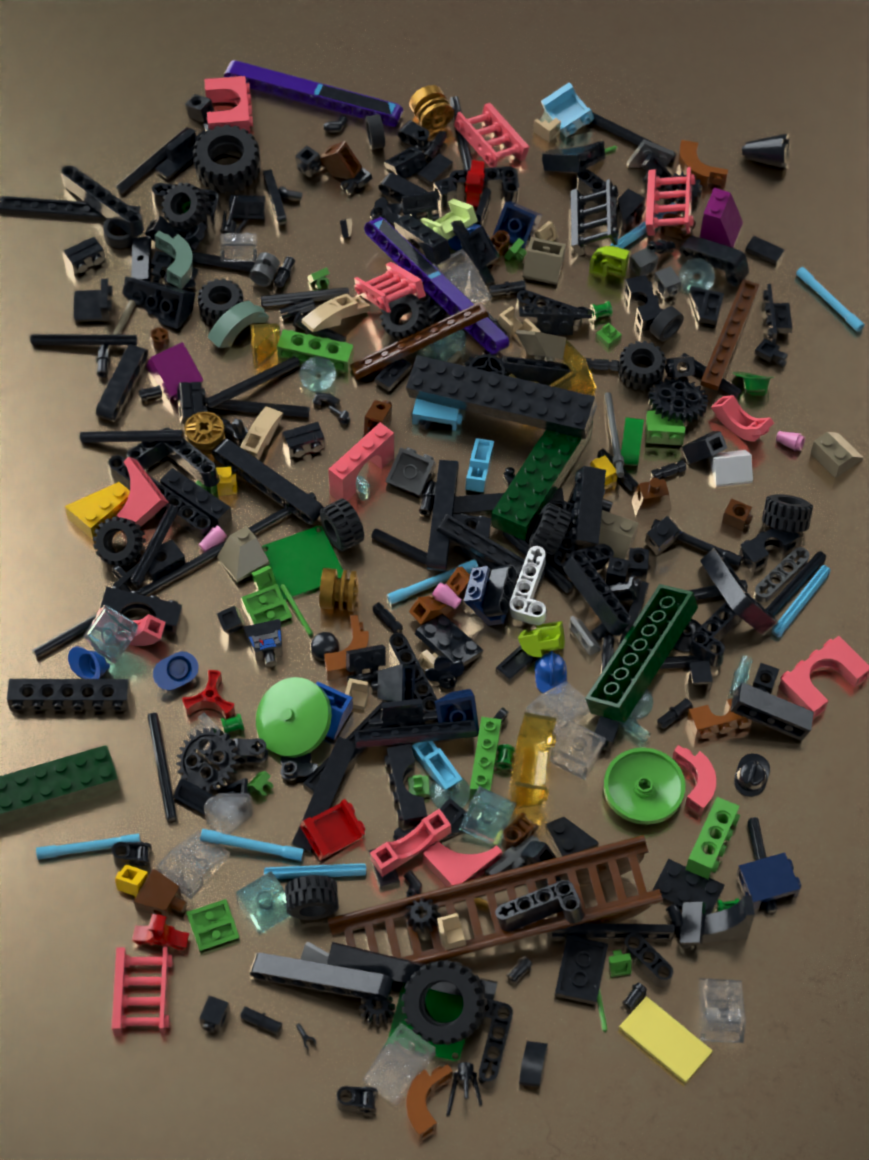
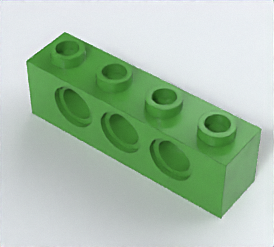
(304, 345)
(485, 754)
(704, 864)

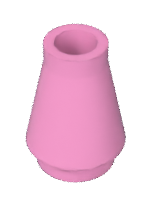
(792, 440)
(213, 538)
(446, 595)

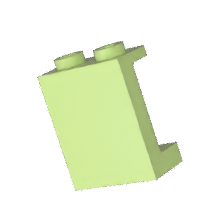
(458, 211)

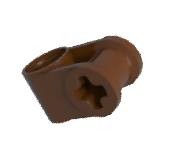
(676, 231)
(501, 242)
(519, 829)

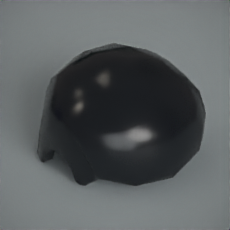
(324, 643)

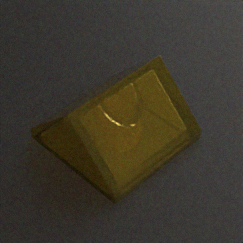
(263, 342)

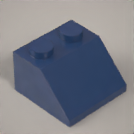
(518, 222)

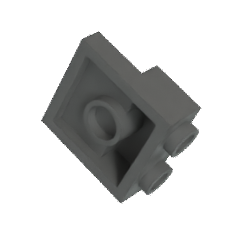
(411, 471)

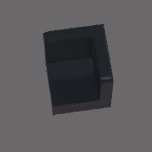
(700, 673)

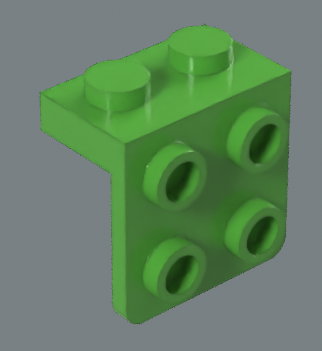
(662, 431)

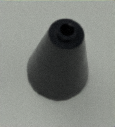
(769, 150)

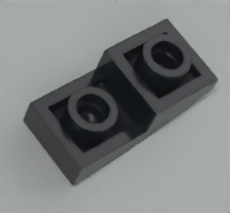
(533, 1064)

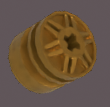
(431, 108)
(205, 432)
(338, 589)

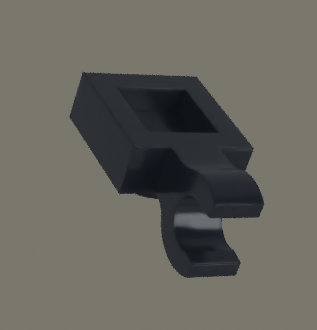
(160, 263)
(768, 352)

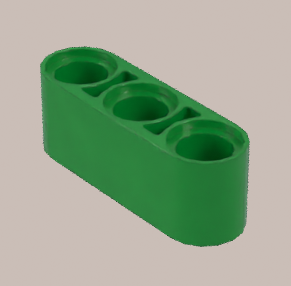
(632, 441)

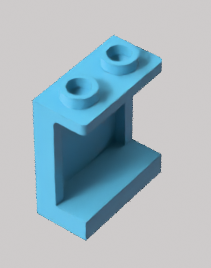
(567, 108)
(437, 413)

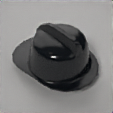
(752, 774)

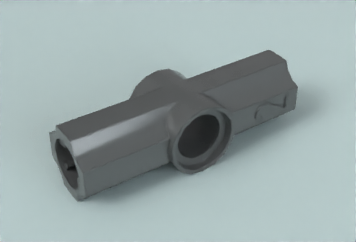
(510, 859)

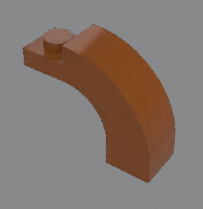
(704, 173)
(428, 608)
(336, 662)
(418, 1116)

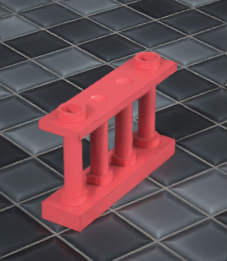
(500, 127)
(654, 195)
(390, 286)
(123, 981)

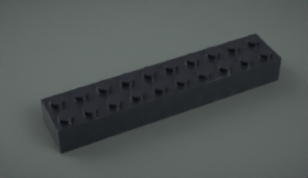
(501, 396)

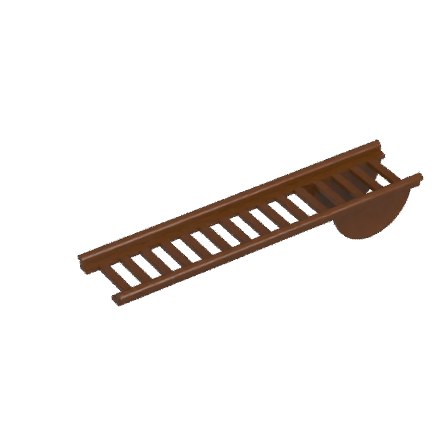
(579, 868)

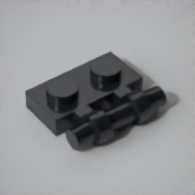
(419, 203)
(365, 658)

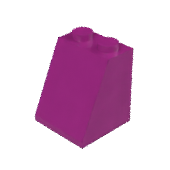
(721, 219)
(173, 367)

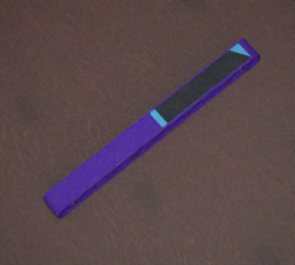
(315, 93)
(434, 282)

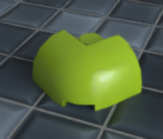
(610, 260)
(543, 638)

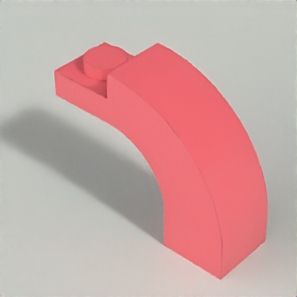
(738, 421)
(148, 632)
(705, 777)

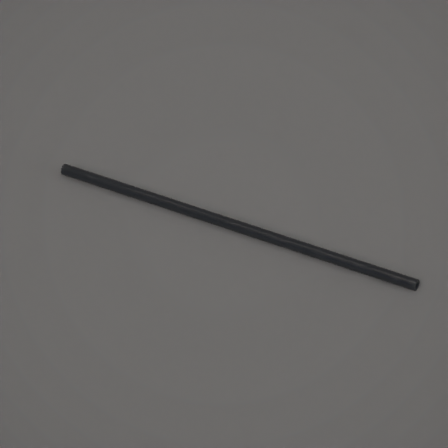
(162, 581)

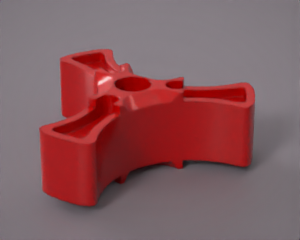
(475, 182)
(209, 698)
(160, 934)

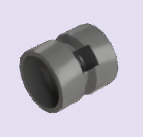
(264, 269)

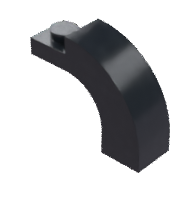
(192, 236)

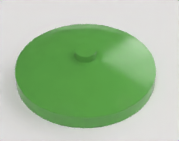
(293, 717)
(644, 786)

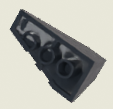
(162, 301)

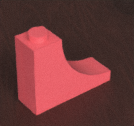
(144, 495)
(456, 867)

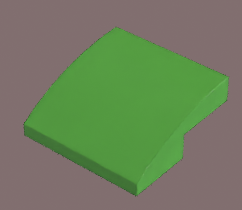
(266, 605)
(212, 925)

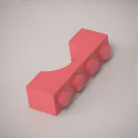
(395, 853)

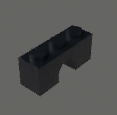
(641, 291)
(755, 552)

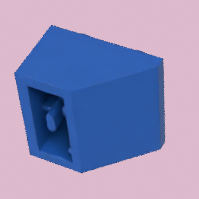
(340, 706)

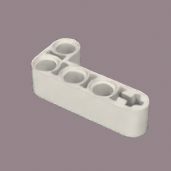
(530, 583)

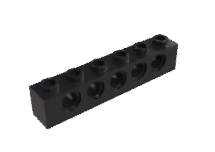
(61, 687)

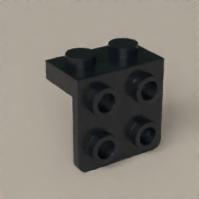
(93, 304)

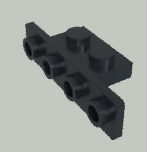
(179, 153)
(478, 247)
(778, 316)
(555, 320)

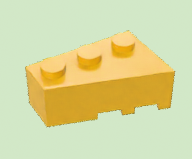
(97, 507)

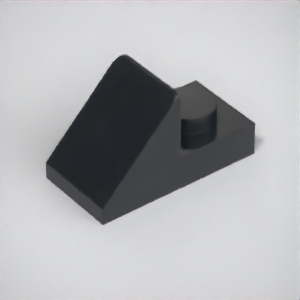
(653, 163)

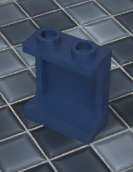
(476, 594)
(768, 879)

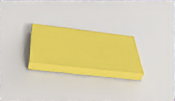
(665, 1039)

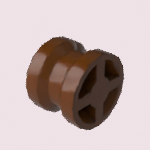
(163, 336)

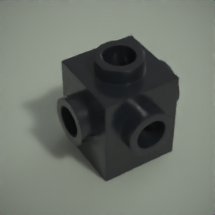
(308, 161)

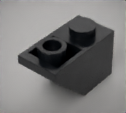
(629, 207)
(704, 447)

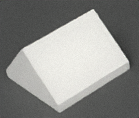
(732, 468)

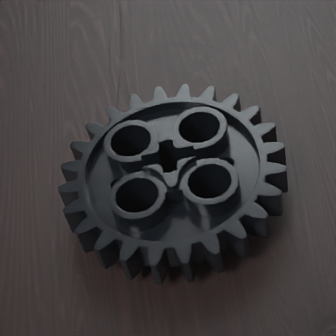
(678, 400)
(219, 744)

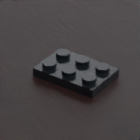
(448, 640)
(684, 886)
(581, 969)

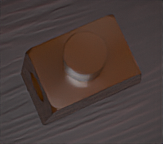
(340, 161)
(378, 413)
(651, 497)
(159, 896)

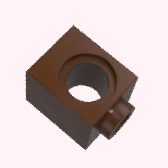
(737, 508)

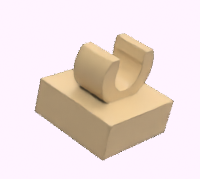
(546, 232)
(427, 660)

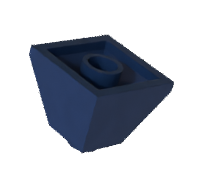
(457, 707)

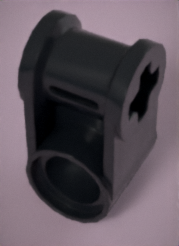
(414, 135)
(433, 307)
(249, 750)
(133, 854)
(358, 1099)

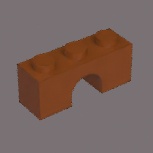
(705, 723)

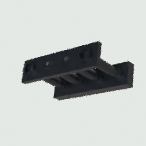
(578, 214)

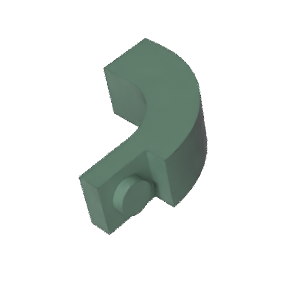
(181, 269)
(234, 321)

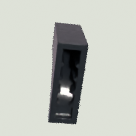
(573, 159)
(730, 923)

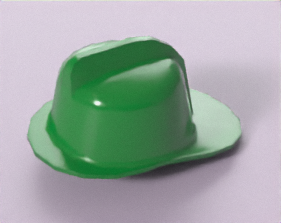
(755, 384)

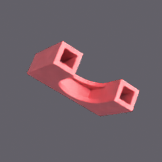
(233, 91)
(375, 446)
(834, 655)

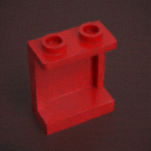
(333, 829)

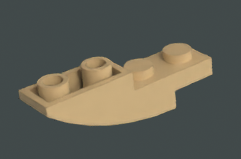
(332, 312)
(261, 432)

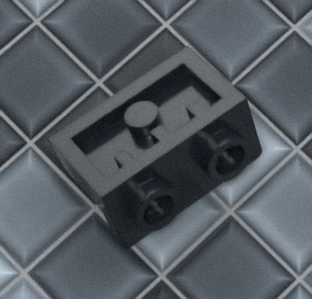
(407, 162)

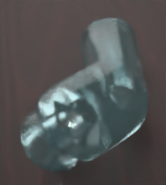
(363, 484)

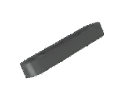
(780, 573)

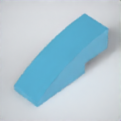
(479, 465)
(436, 764)

